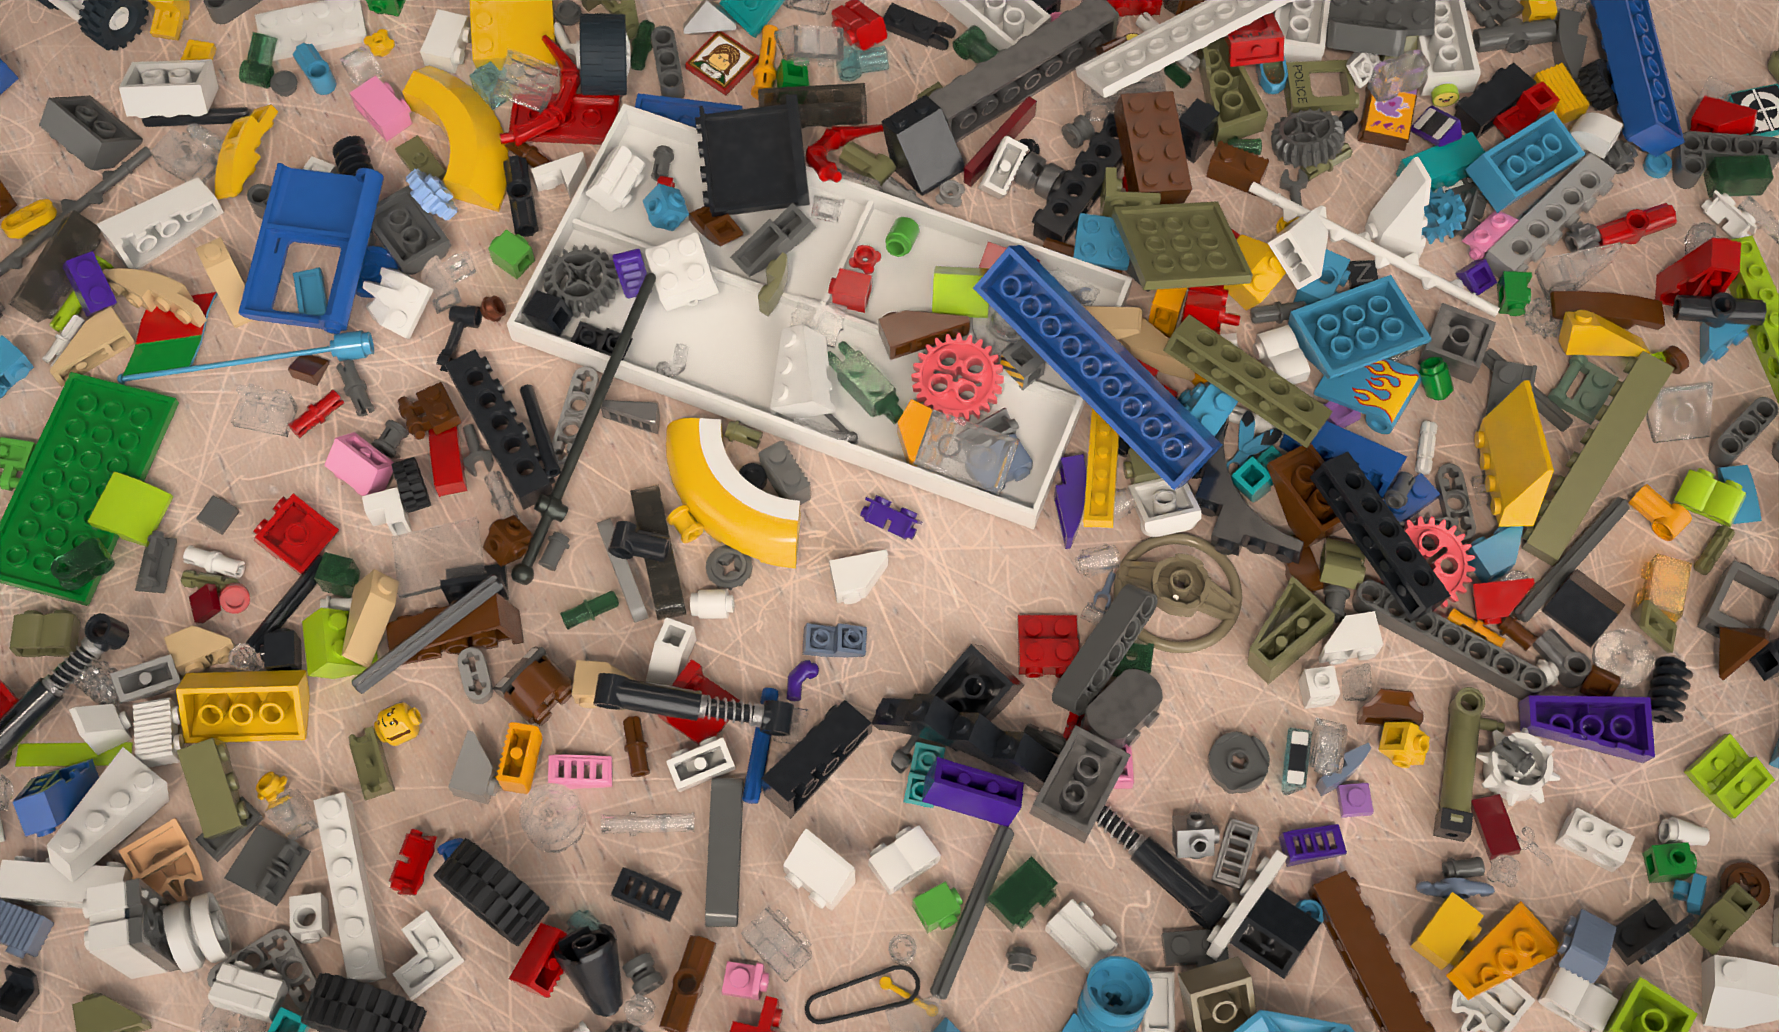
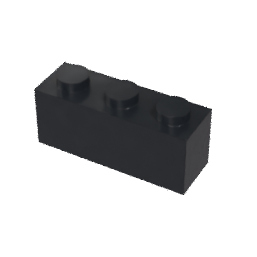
(1492, 99)

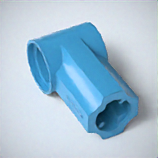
(315, 68)

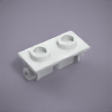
(1723, 207)

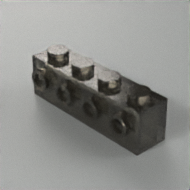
(822, 103)
(47, 278)

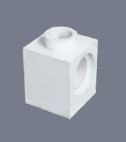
(1319, 687)
(300, 907)

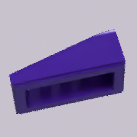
(630, 271)
(1288, 848)

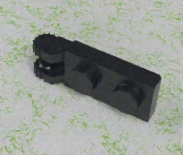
(918, 27)

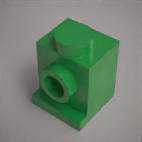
(790, 75)
(1513, 292)

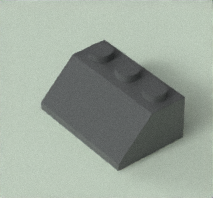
(89, 131)

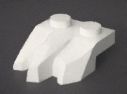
(397, 301)
(1493, 1010)

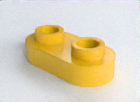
(29, 218)

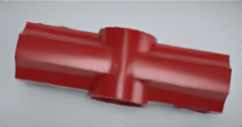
(1644, 223)

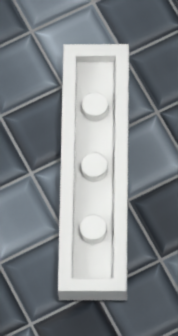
(1237, 913)

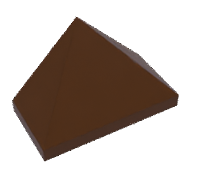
(1738, 646)

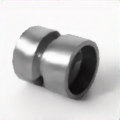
(1048, 179)

